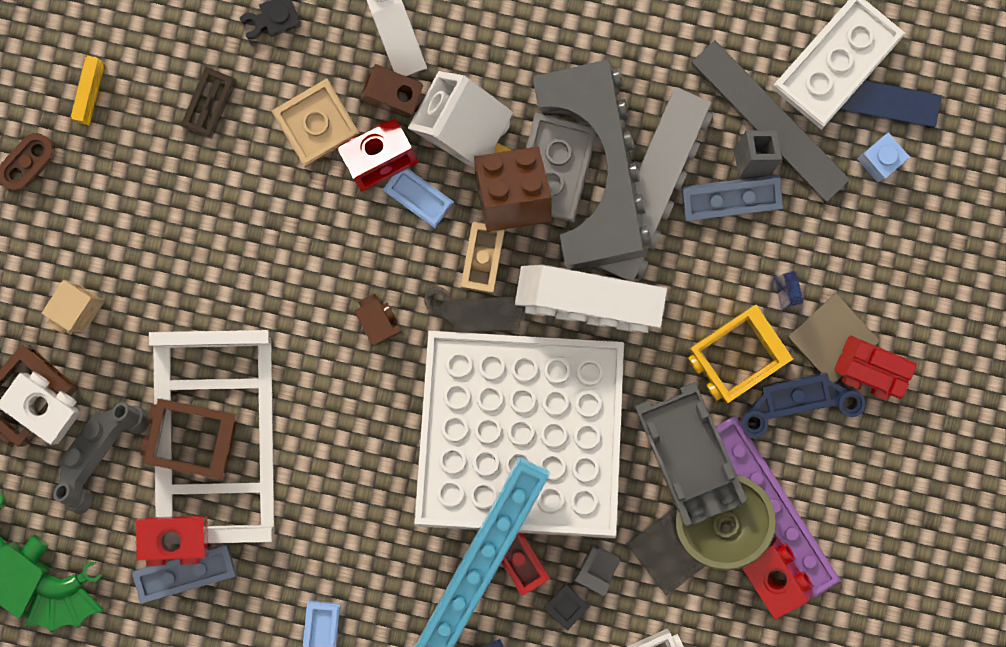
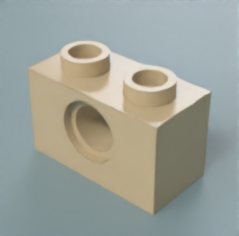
(482, 259)
(72, 308)

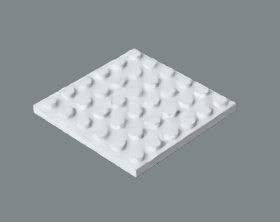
(528, 400)

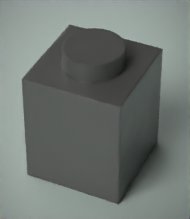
(757, 153)

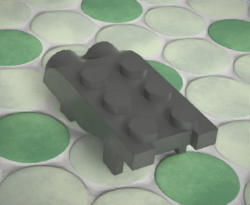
(691, 456)

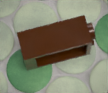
(43, 367)
(222, 448)

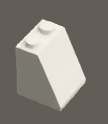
(460, 117)

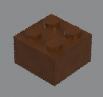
(513, 189)

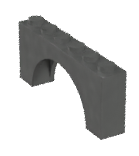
(616, 226)

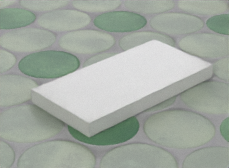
(838, 61)

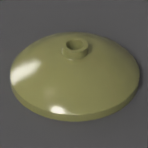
(747, 541)

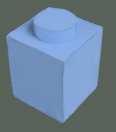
(883, 157)

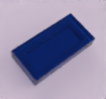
(788, 289)

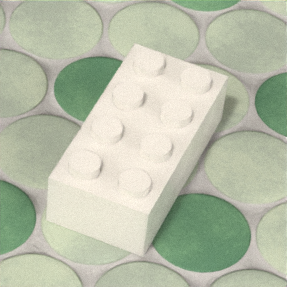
(590, 298)

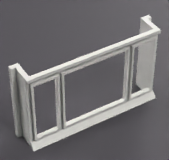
(164, 487)

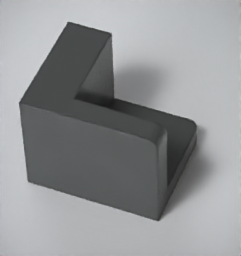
(597, 569)

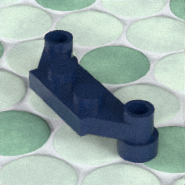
(799, 396)

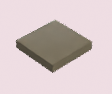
(825, 334)

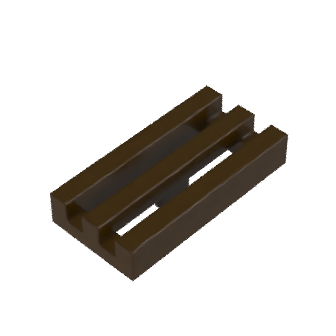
(217, 114)

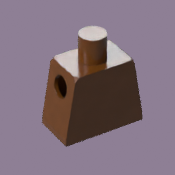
(382, 88)

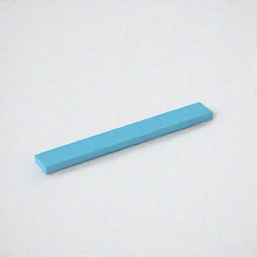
(484, 555)

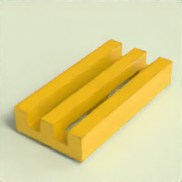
(87, 90)

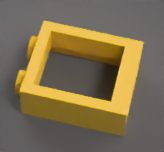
(767, 337)

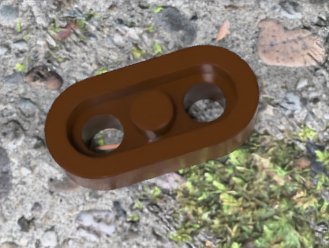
(24, 159)

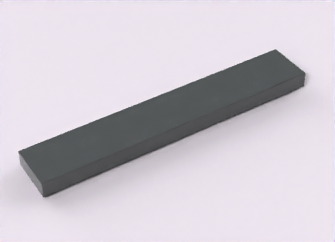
(765, 114)

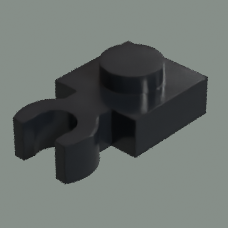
(276, 16)

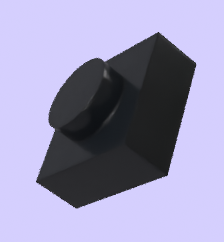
(566, 606)

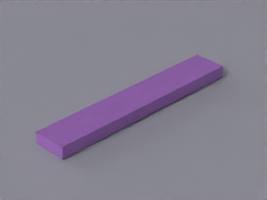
(789, 525)

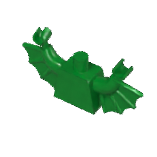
(32, 591)

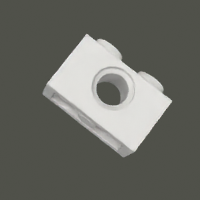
(20, 403)

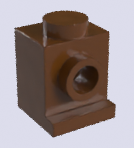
(377, 320)

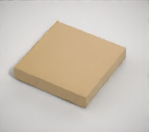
(315, 122)

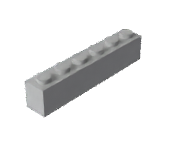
(663, 167)

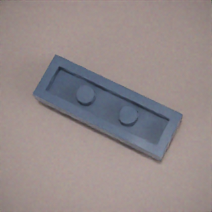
(732, 197)
(173, 578)

